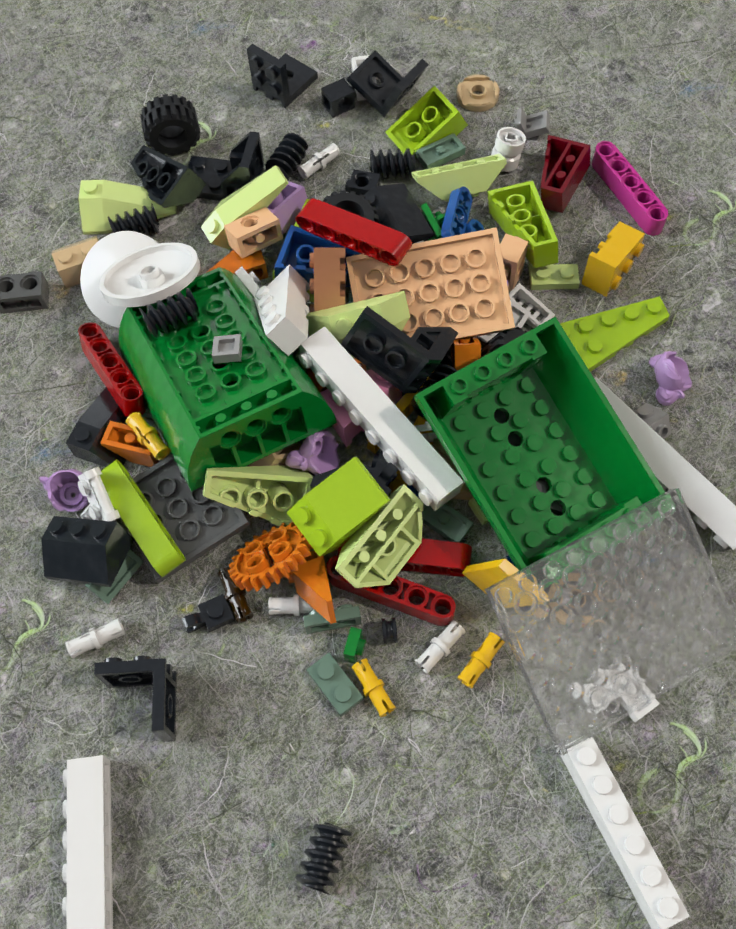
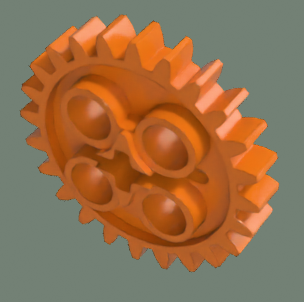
(254, 564)

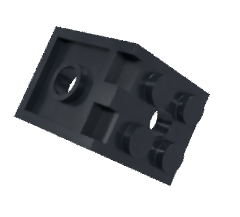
(272, 75)
(392, 86)
(146, 672)

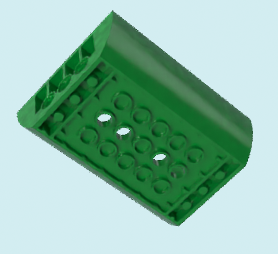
(189, 397)
(565, 438)

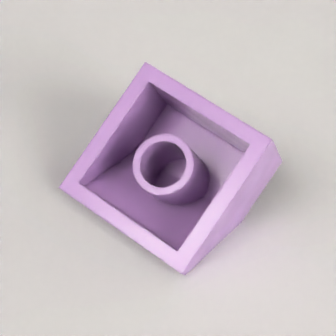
(288, 205)

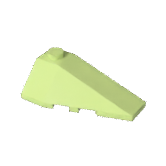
(106, 198)
(258, 489)

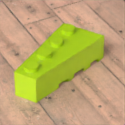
(523, 215)

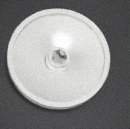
(100, 258)
(149, 274)

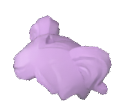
(672, 377)
(315, 454)
(61, 487)

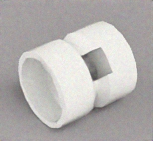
(509, 144)

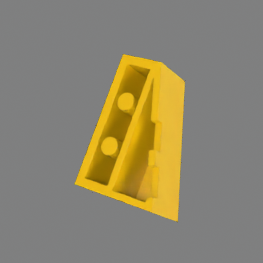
(613, 258)

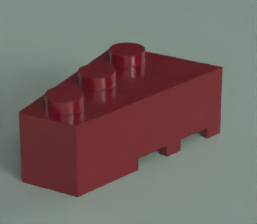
(563, 171)

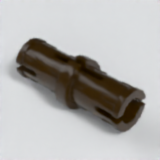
(235, 597)

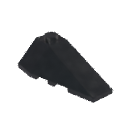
(166, 179)
(90, 429)

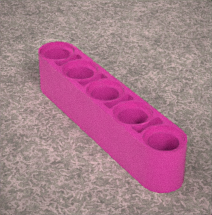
(629, 188)

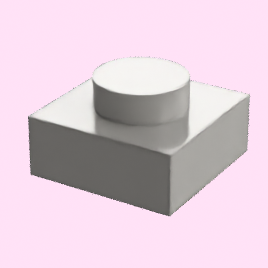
(227, 348)

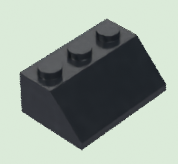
(399, 211)
(84, 550)

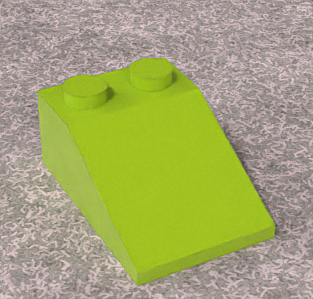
(426, 122)
(338, 507)

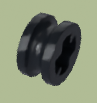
(389, 630)

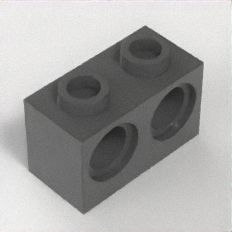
(23, 292)

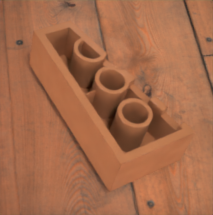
(329, 277)

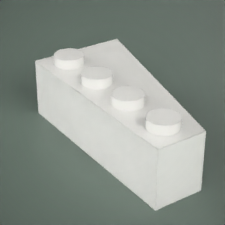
(284, 309)

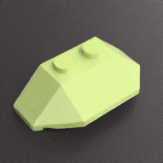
(473, 174)
(342, 318)
(384, 542)

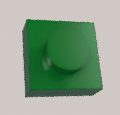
(354, 646)

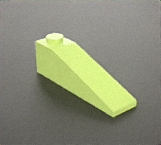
(247, 199)

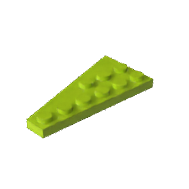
(607, 332)

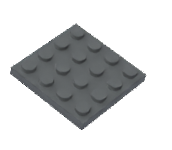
(189, 517)

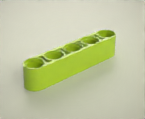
(141, 519)

